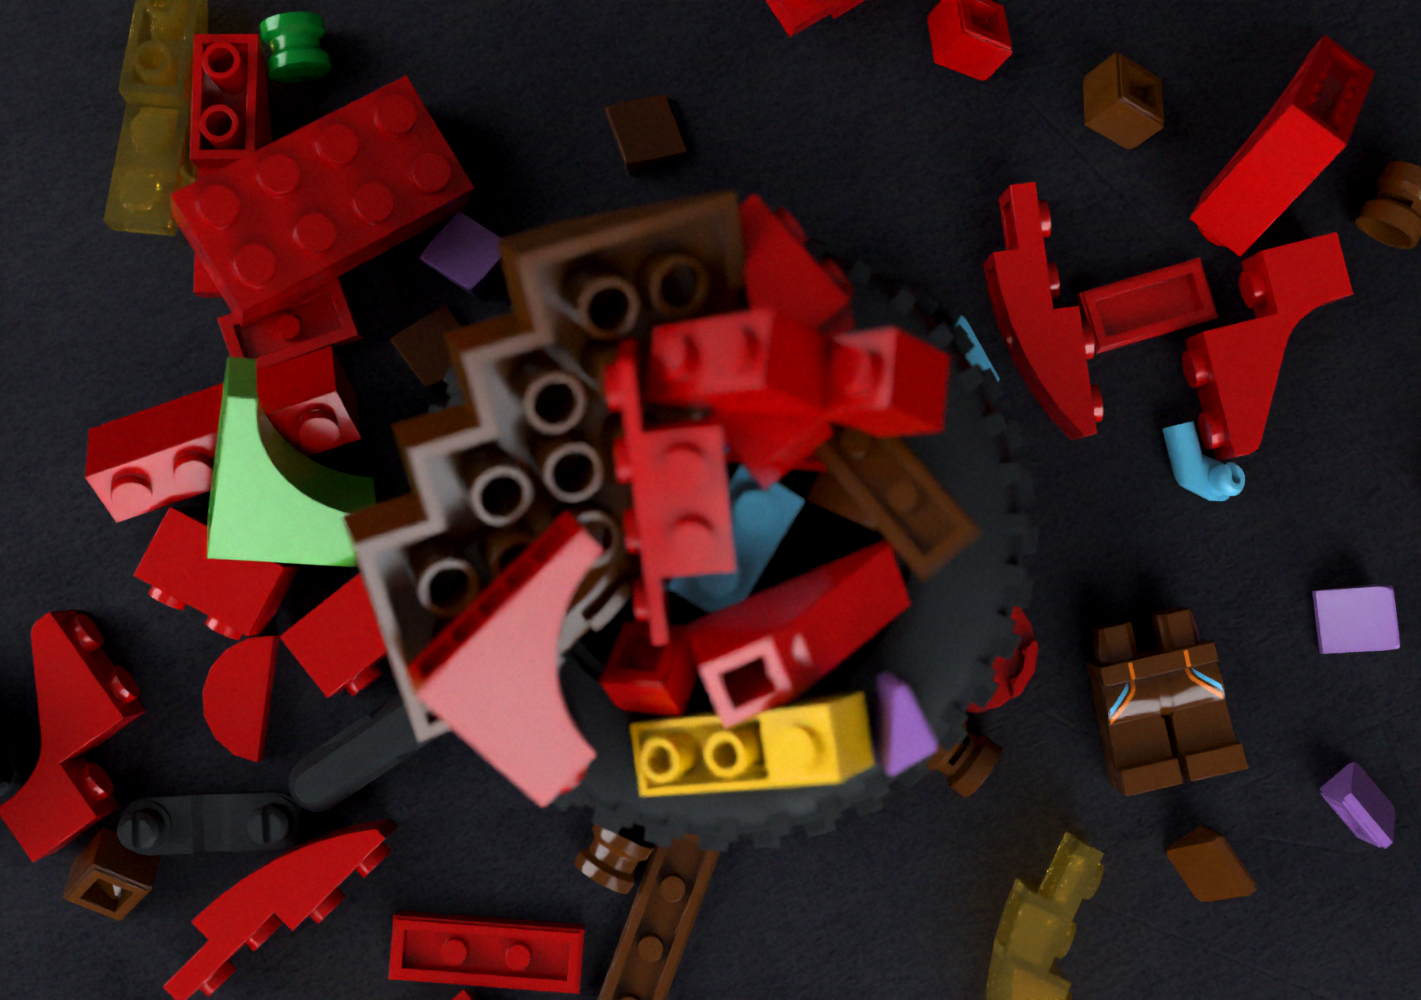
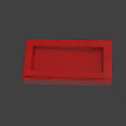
(1147, 305)

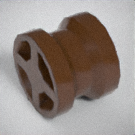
(613, 857)

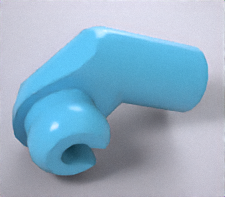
(1198, 471)

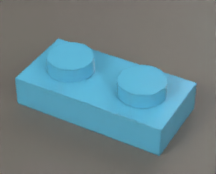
(757, 527)

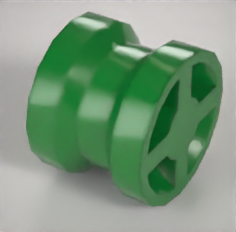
(295, 47)

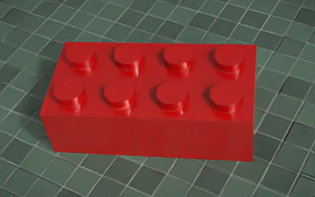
(321, 200)

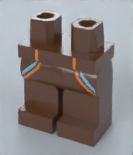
(1161, 705)

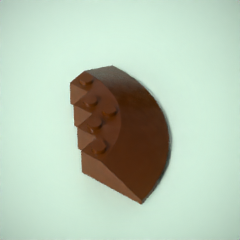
(540, 422)

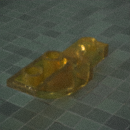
(157, 116)
(1040, 925)

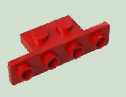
(678, 493)

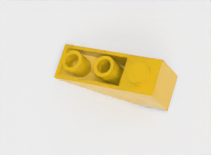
(784, 746)

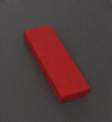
(487, 951)

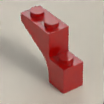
(791, 282)
(1241, 362)
(785, 368)
(79, 707)

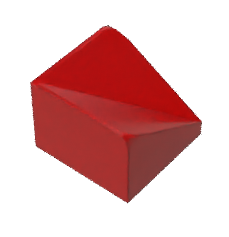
(969, 36)
(649, 675)

